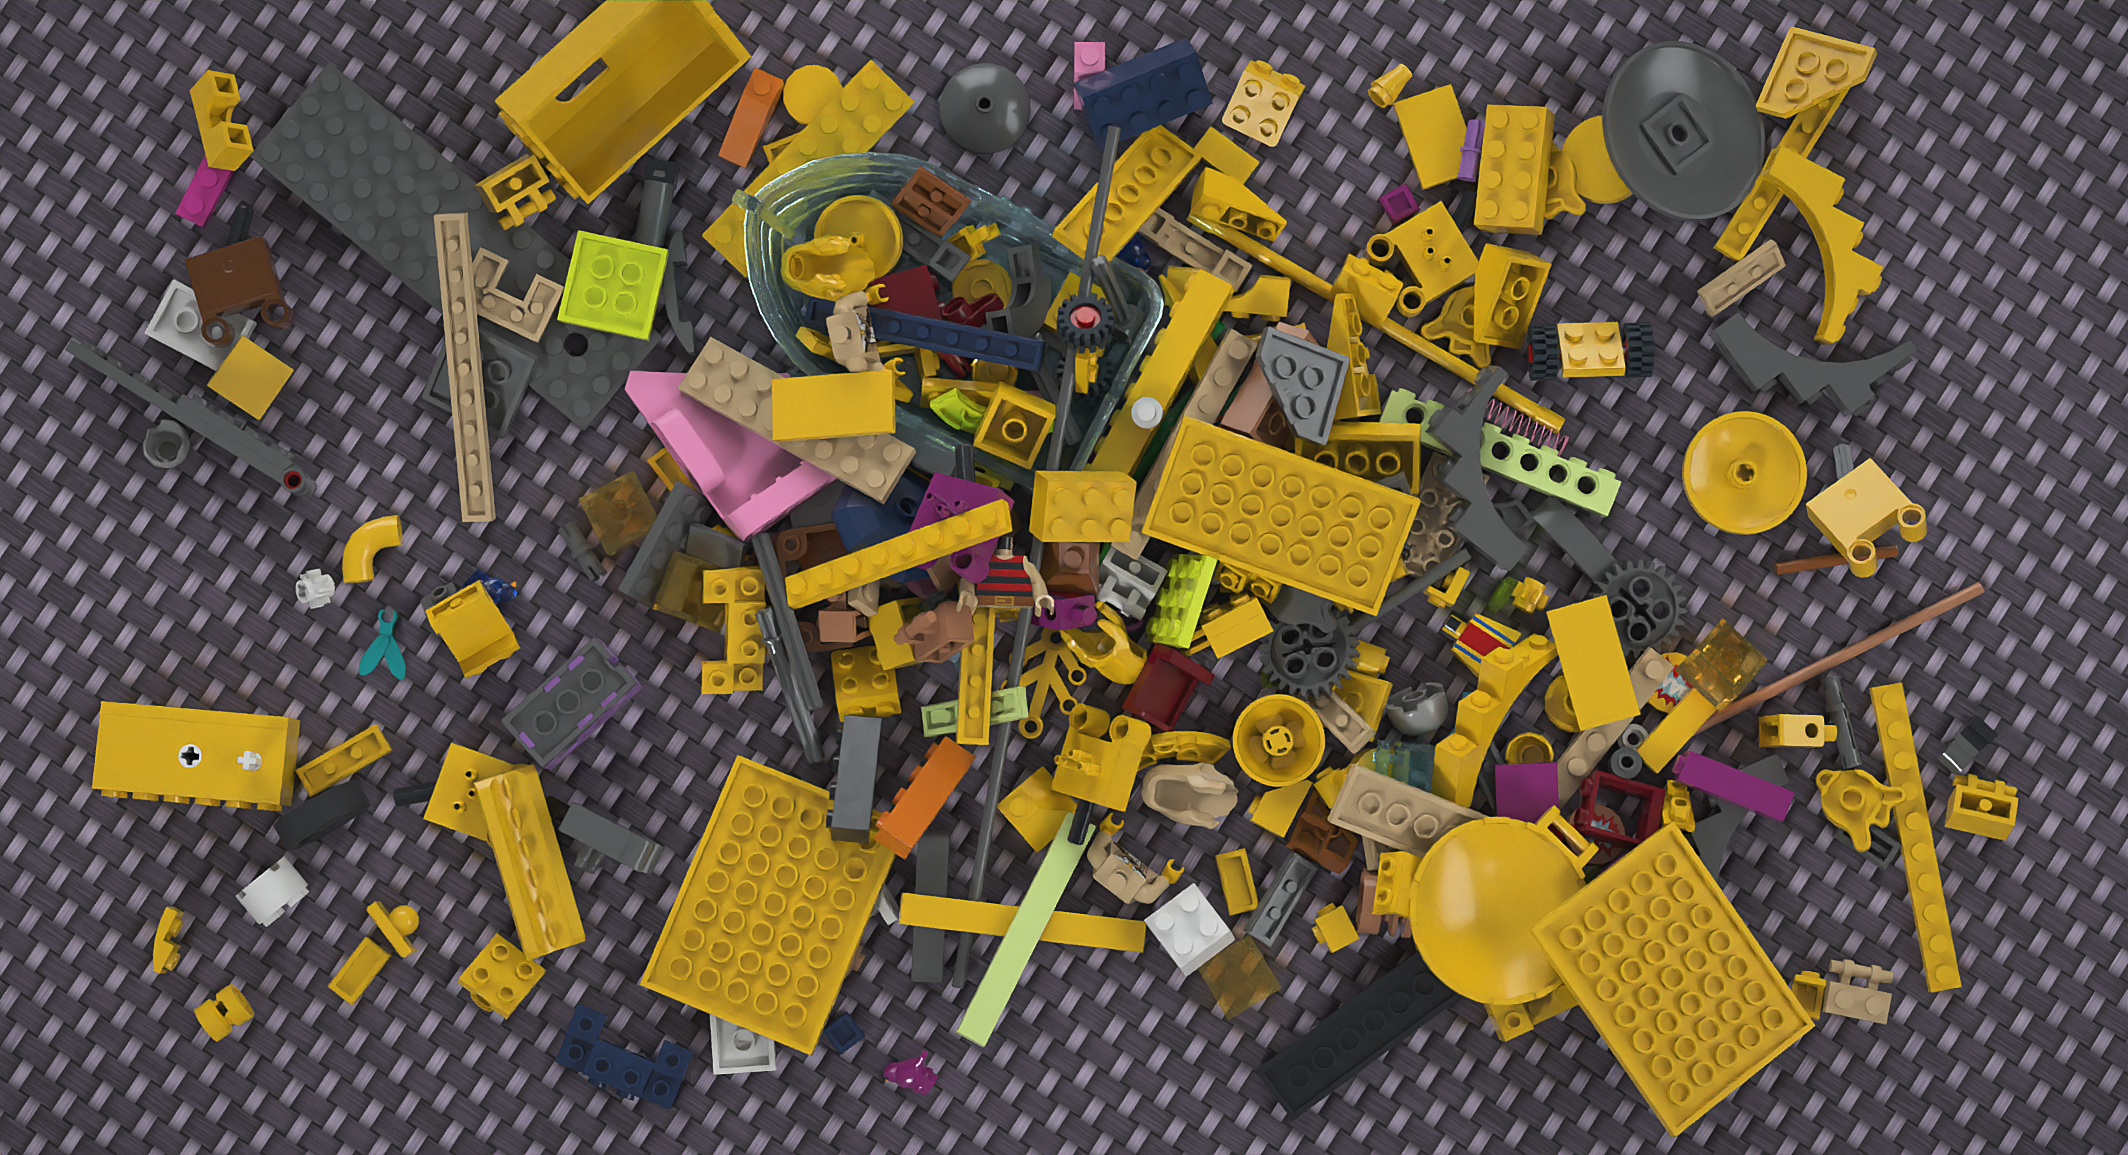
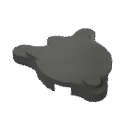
(1300, 607)

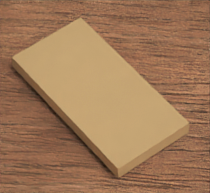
(1428, 535)

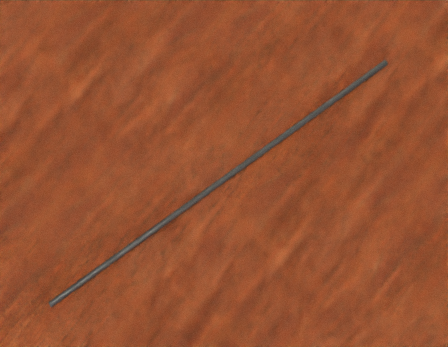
(1036, 558)

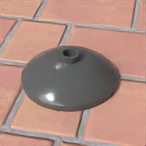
(990, 128)

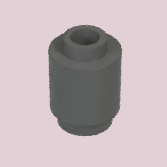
(1616, 768)

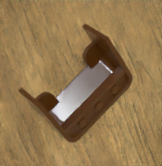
(791, 546)

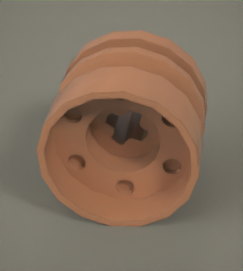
(1371, 923)

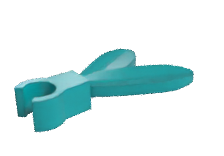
(385, 646)

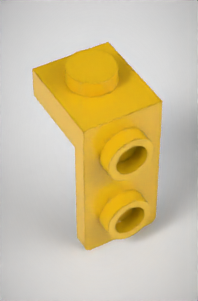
(926, 361)

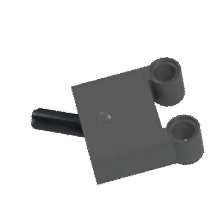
(603, 837)

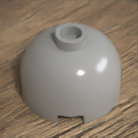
(1418, 711)

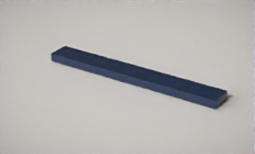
(942, 336)

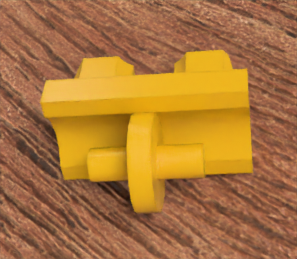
(1678, 807)

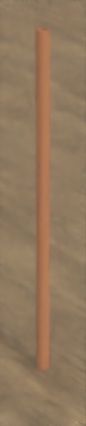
(1842, 655)

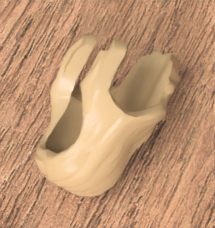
(1189, 793)

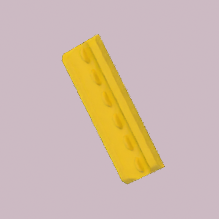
(530, 861)

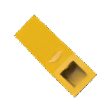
(1234, 205)

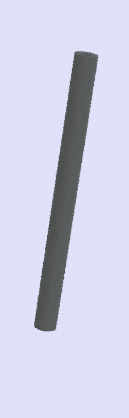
(1413, 588)

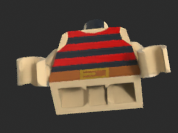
(1009, 584)

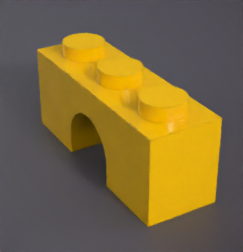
(213, 100)

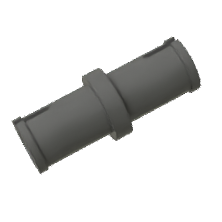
(582, 551)

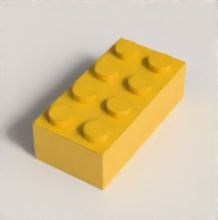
(1514, 169)
(1370, 450)

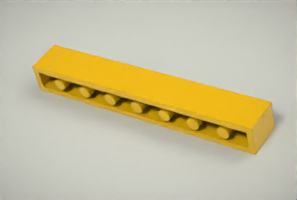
(1164, 371)

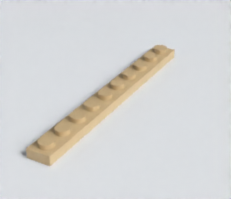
(464, 367)

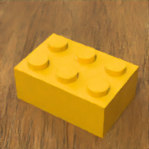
(1082, 506)

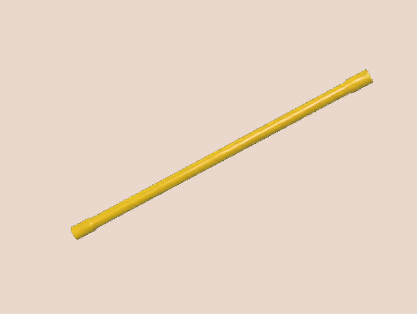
(1393, 329)

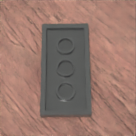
(667, 535)

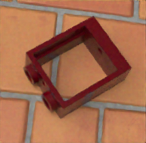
(1649, 815)

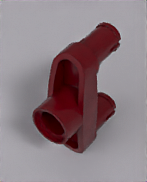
(971, 314)

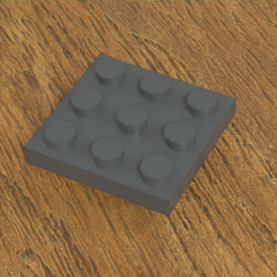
(505, 379)

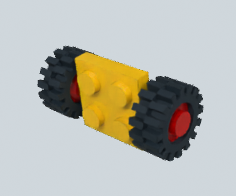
(1086, 325)
(1590, 350)

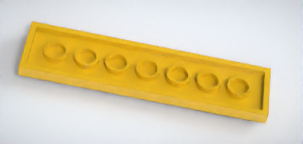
(845, 125)

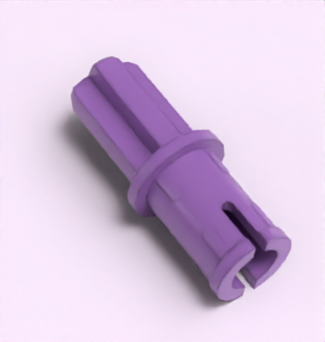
(1471, 151)

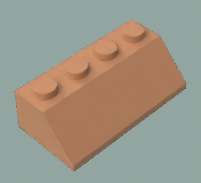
(1255, 409)

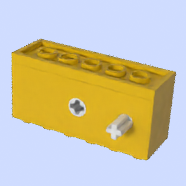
(154, 751)

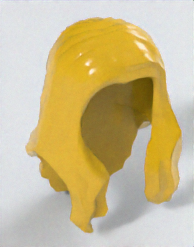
(827, 267)
(1109, 648)

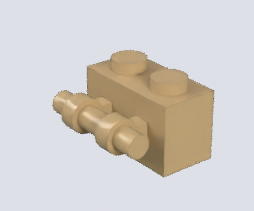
(1854, 1001)

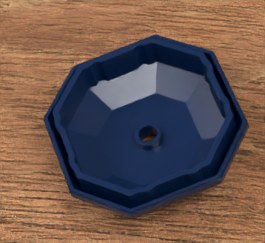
(868, 522)

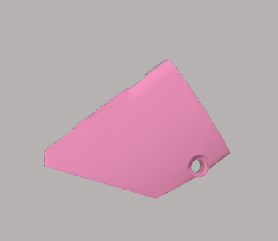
(736, 469)

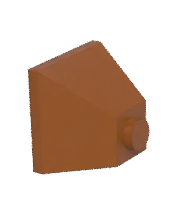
(1071, 567)

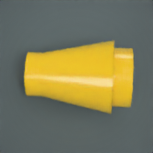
(1388, 87)

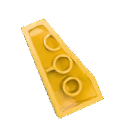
(1360, 389)

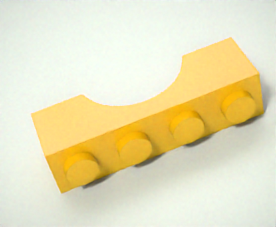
(1266, 297)

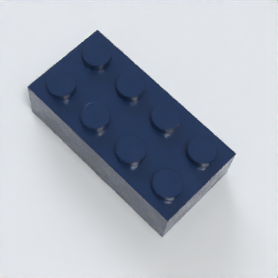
(1144, 92)

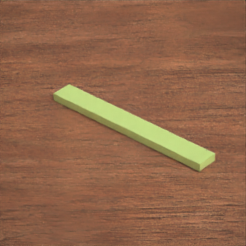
(1022, 935)

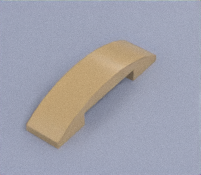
(1194, 249)

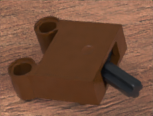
(237, 281)

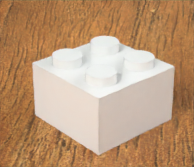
(1189, 929)

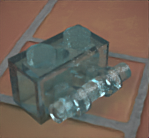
(1410, 762)

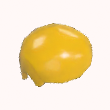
(993, 372)
(1529, 748)

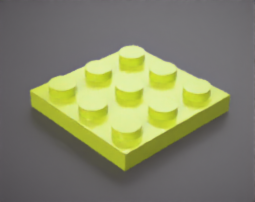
(613, 285)
(1180, 600)

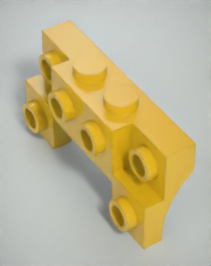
(744, 654)

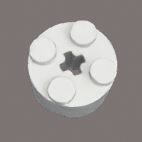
(272, 890)

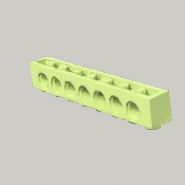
(1604, 482)

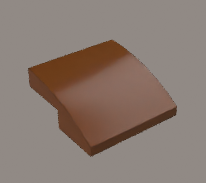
(930, 202)

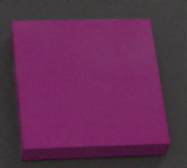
(1526, 790)

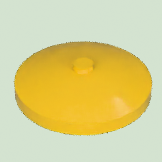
(1744, 473)

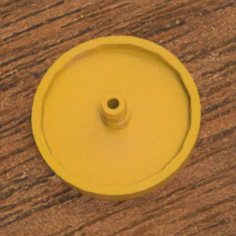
(1595, 172)
(868, 226)

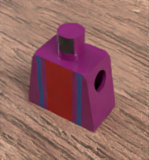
(1070, 611)

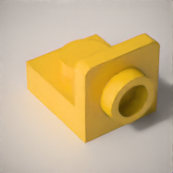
(1453, 584)

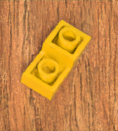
(1238, 579)
(165, 951)

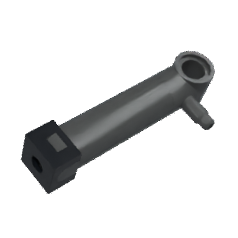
(656, 202)

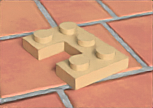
(524, 317)

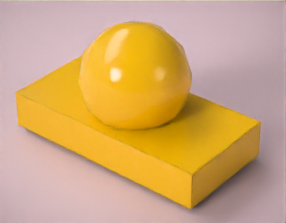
(396, 925)

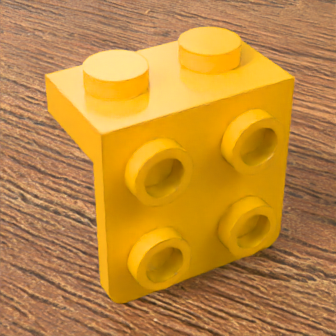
(1263, 102)
(863, 685)

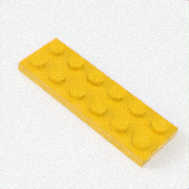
(1138, 187)

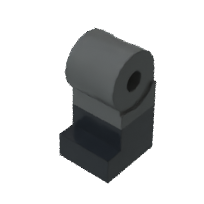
(1966, 744)

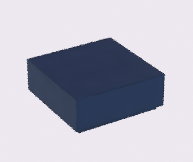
(843, 1033)

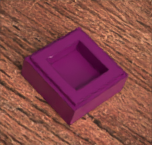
(1399, 204)

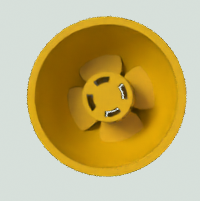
(1298, 732)

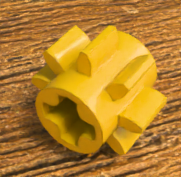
(1529, 596)

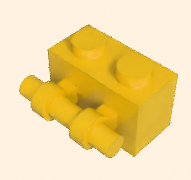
(512, 184)
(1372, 288)
(1982, 807)

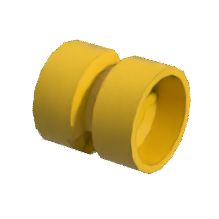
(216, 1020)

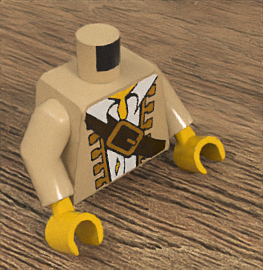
(853, 333)
(1123, 872)

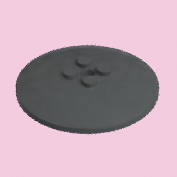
(1718, 124)

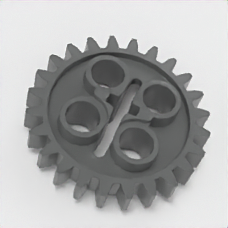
(1655, 589)
(1312, 677)

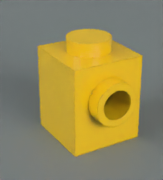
(1334, 928)

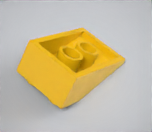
(1506, 294)

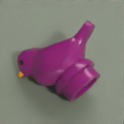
(912, 1074)

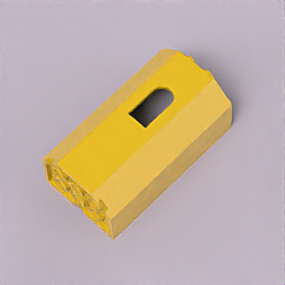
(659, 69)

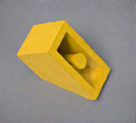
(1278, 807)

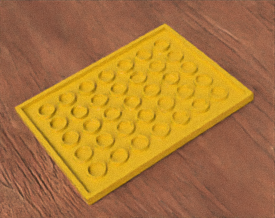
(769, 909)
(1671, 978)

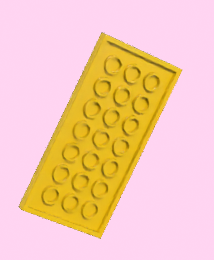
(1280, 515)

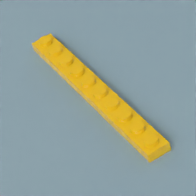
(1916, 838)

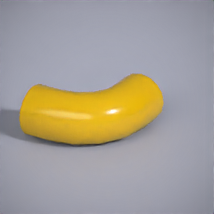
(365, 543)

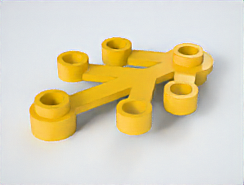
(1046, 675)

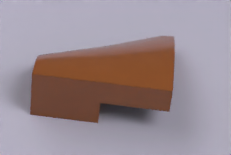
(1319, 839)

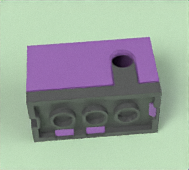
(571, 704)

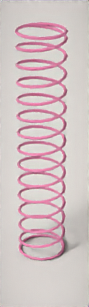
(1518, 430)

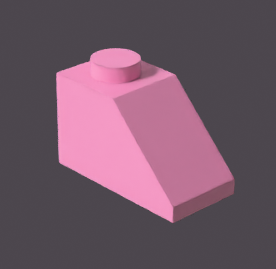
(1088, 60)

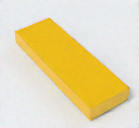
(1675, 730)
(343, 760)

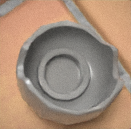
(166, 444)

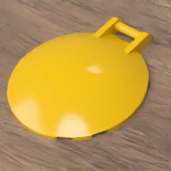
(1482, 895)

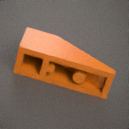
(751, 117)

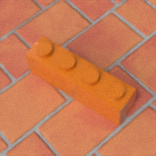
(924, 797)

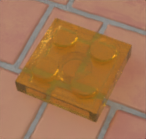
(1239, 977)

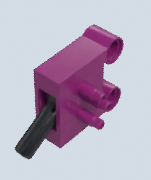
(952, 496)

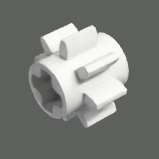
(315, 588)

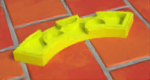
(960, 411)

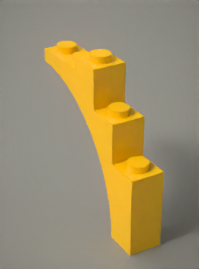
(1845, 271)
(1479, 714)

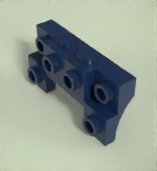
(620, 1067)

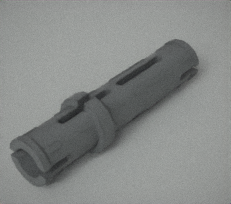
(1839, 714)

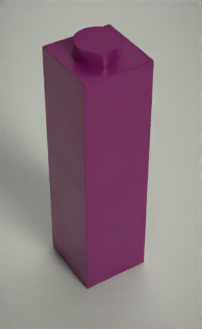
(1732, 786)

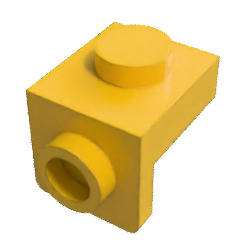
(1809, 992)

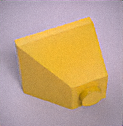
(1037, 809)

